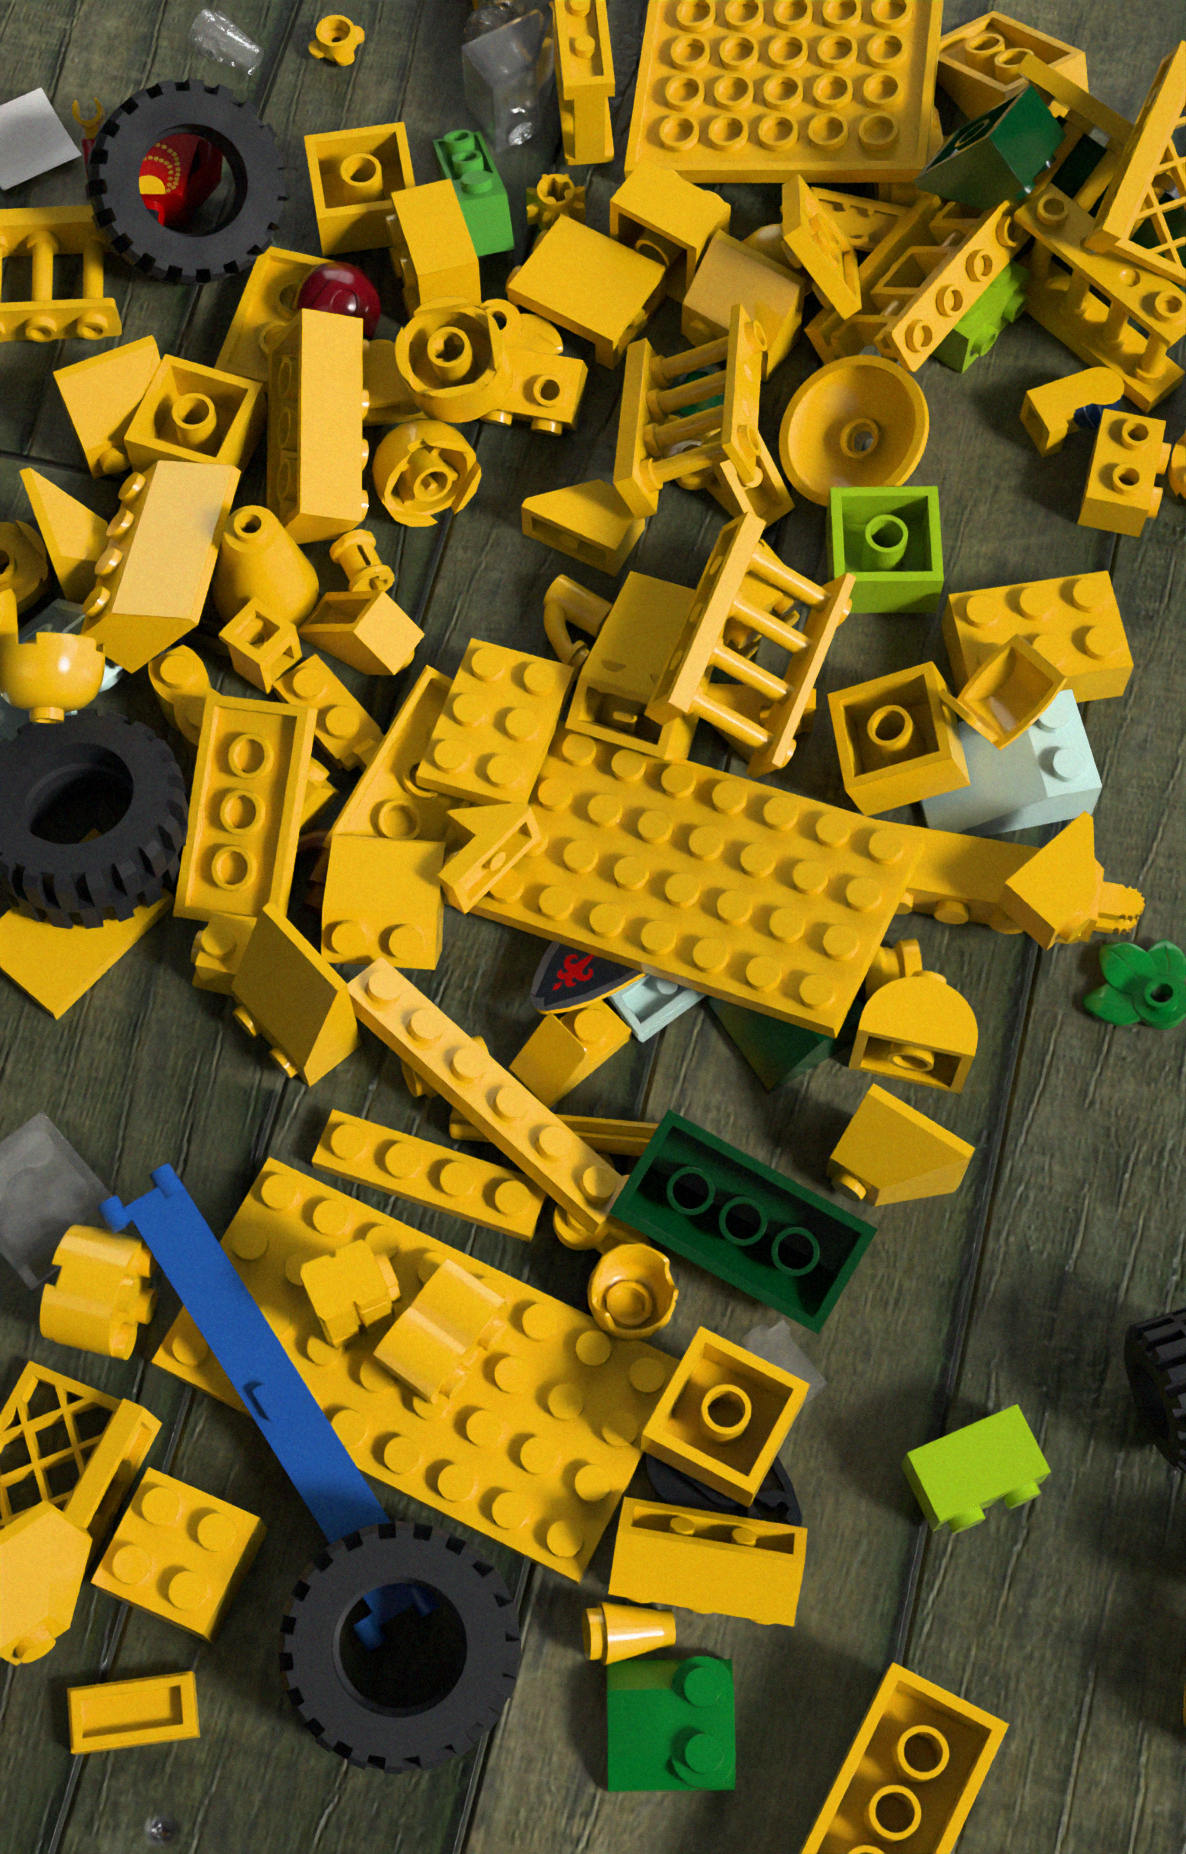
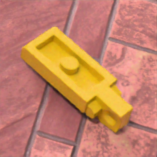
(341, 723)

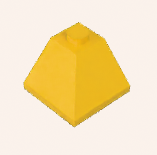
(103, 399)
(71, 534)
(895, 1154)
(39, 1580)

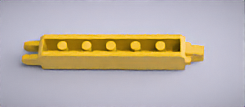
(965, 874)

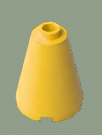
(262, 562)

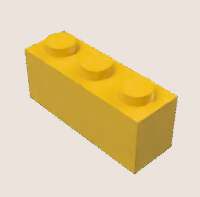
(708, 1562)

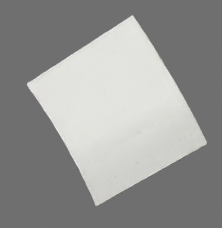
(31, 139)

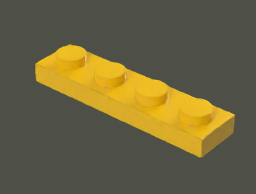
(430, 1175)

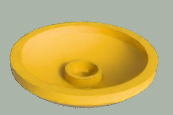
(838, 413)

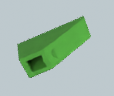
(478, 188)

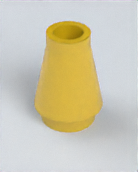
(624, 1631)

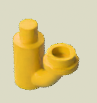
(580, 607)

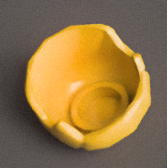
(632, 1291)

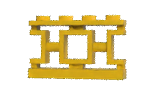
(928, 242)

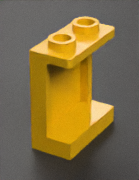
(589, 287)

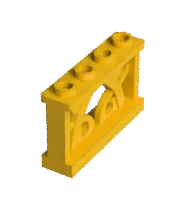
(583, 79)

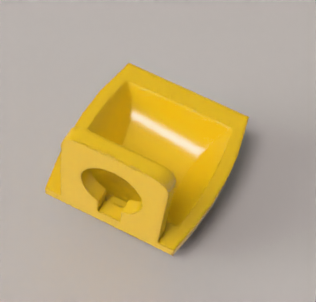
(1007, 692)

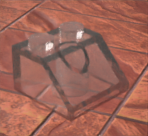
(510, 78)

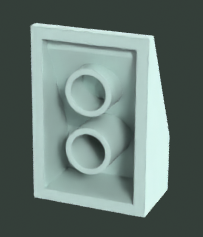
(1029, 783)

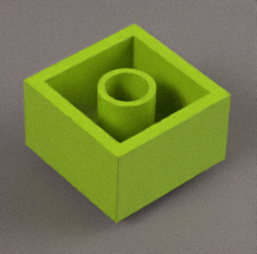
(889, 545)

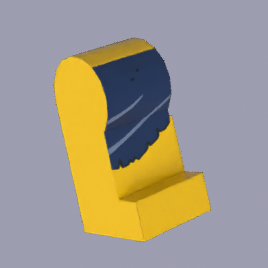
(1069, 406)

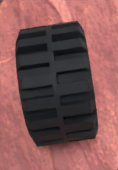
(1158, 1381)

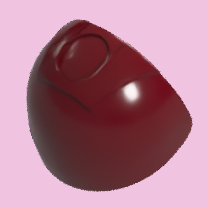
(339, 290)

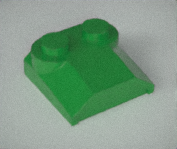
(671, 1725)

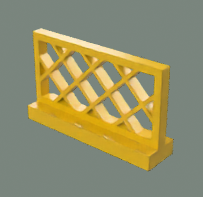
(1136, 171)
(113, 1459)

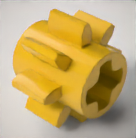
(554, 197)

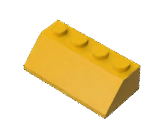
(317, 426)
(158, 559)

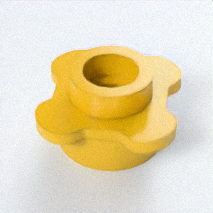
(336, 40)

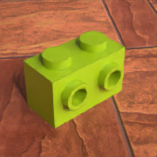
(986, 318)
(975, 1470)

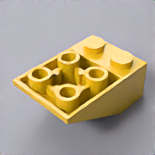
(626, 668)

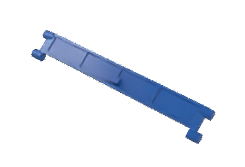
(263, 1379)

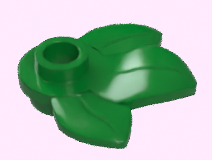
(1134, 980)

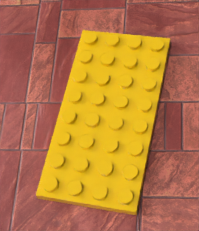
(705, 879)
(529, 1443)

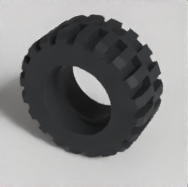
(242, 139)
(112, 871)
(414, 1734)

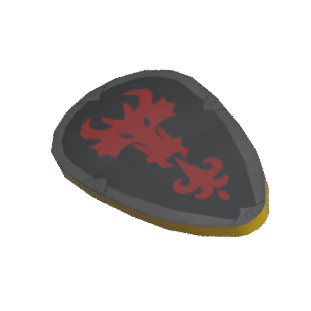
(576, 979)

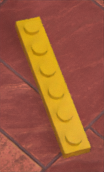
(486, 1094)

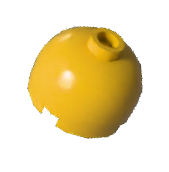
(424, 470)
(50, 673)

